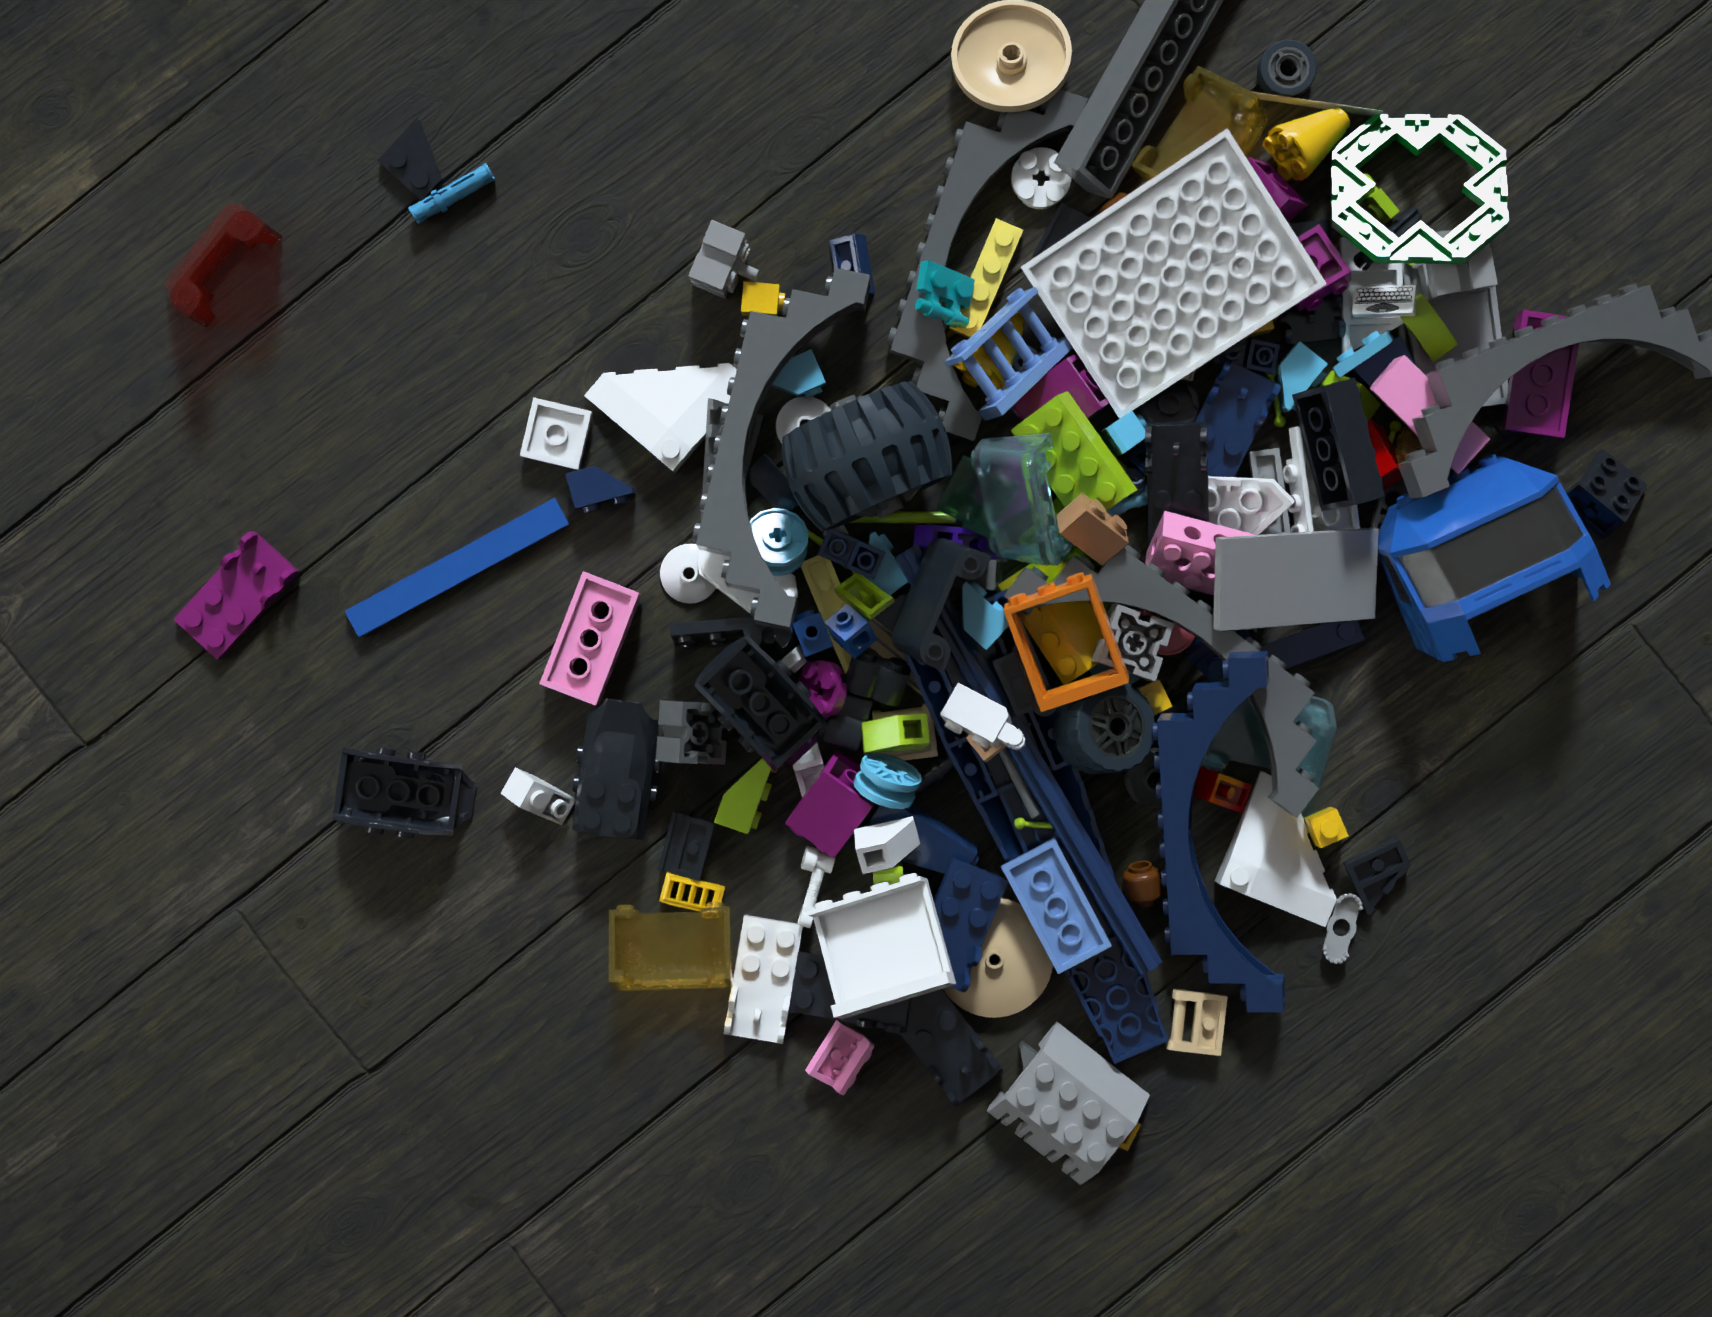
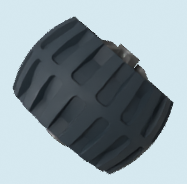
(866, 456)

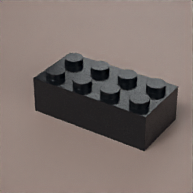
(1338, 445)

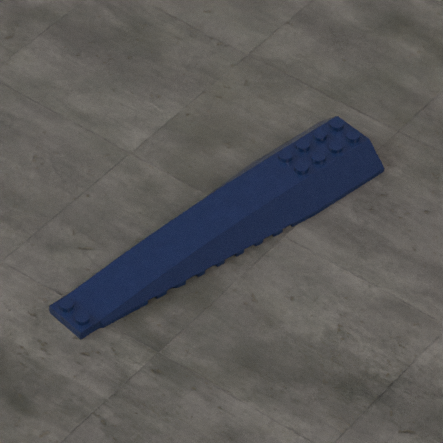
(1106, 983)

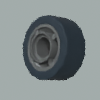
(1295, 55)

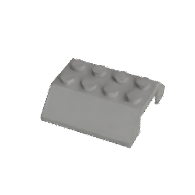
(1071, 1104)

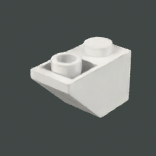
(538, 796)
(885, 844)

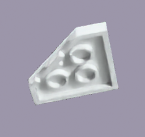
(1246, 503)

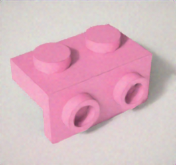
(840, 1057)

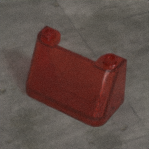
(186, 280)

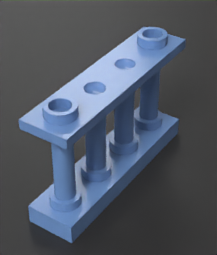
(1034, 366)

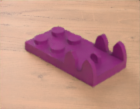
(1542, 389)
(236, 594)

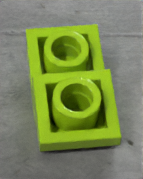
(1429, 330)

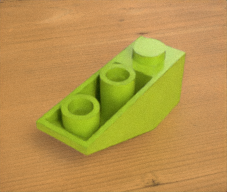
(742, 800)

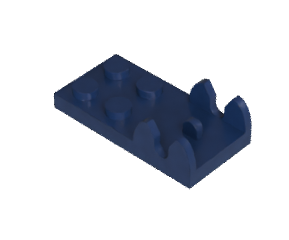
(1234, 414)
(965, 912)

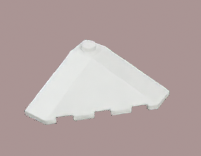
(664, 407)
(1275, 859)

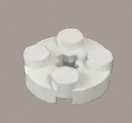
(1028, 190)

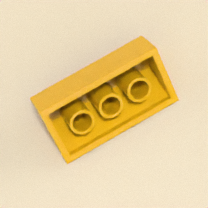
(1062, 630)

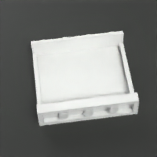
(882, 946)

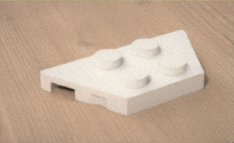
(1377, 275)

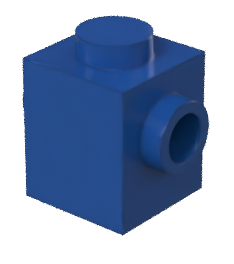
(850, 630)
(820, 641)

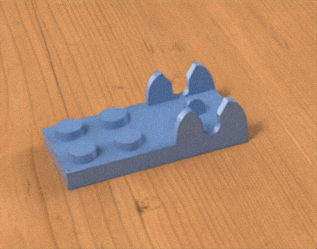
(1056, 906)

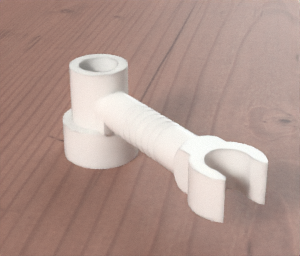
(817, 864)

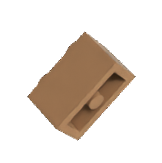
(1092, 528)

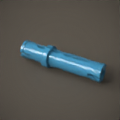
(452, 193)

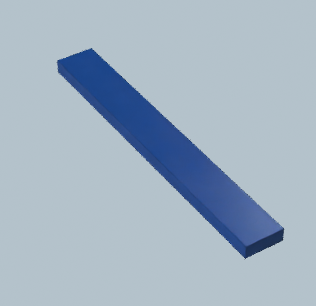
(457, 567)

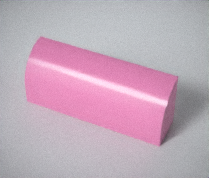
(1408, 391)

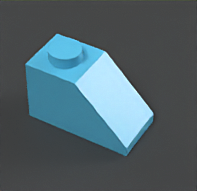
(801, 376)
(1124, 433)

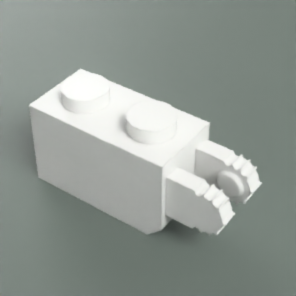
(981, 718)

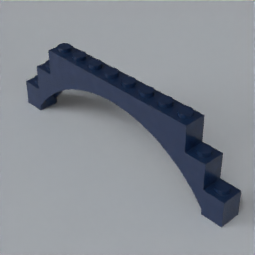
(1193, 919)

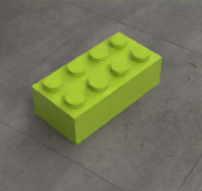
(1078, 454)

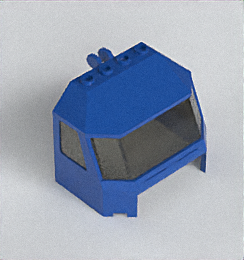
(1480, 546)

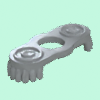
(1336, 946)

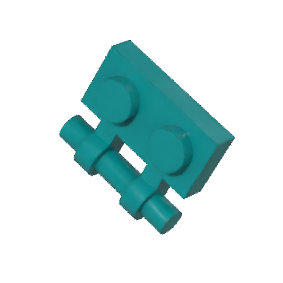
(947, 286)

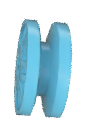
(787, 529)
(887, 780)

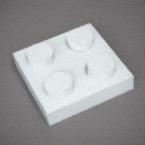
(556, 433)

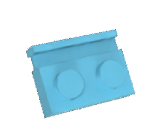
(1372, 344)

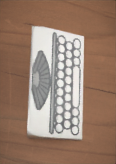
(1384, 301)

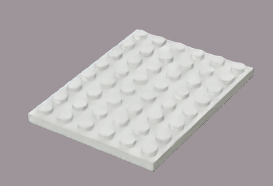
(1173, 274)

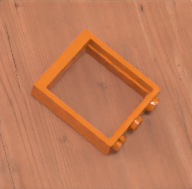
(1080, 688)

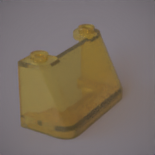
(1210, 109)
(670, 949)

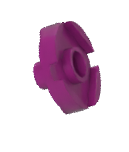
(827, 676)

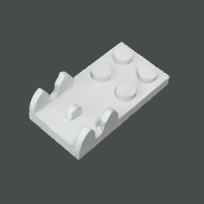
(763, 979)

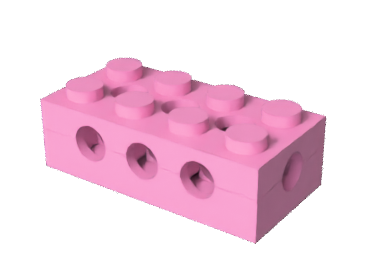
(1186, 550)
(571, 645)

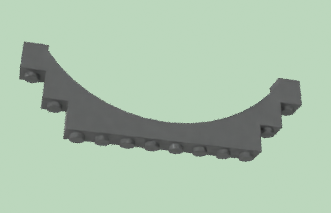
(977, 160)
(765, 351)
(1469, 382)
(1134, 584)

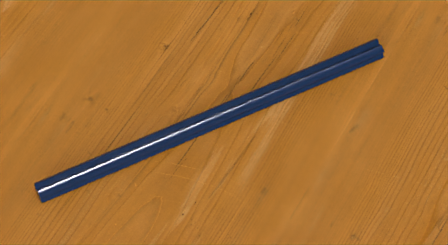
(1044, 785)

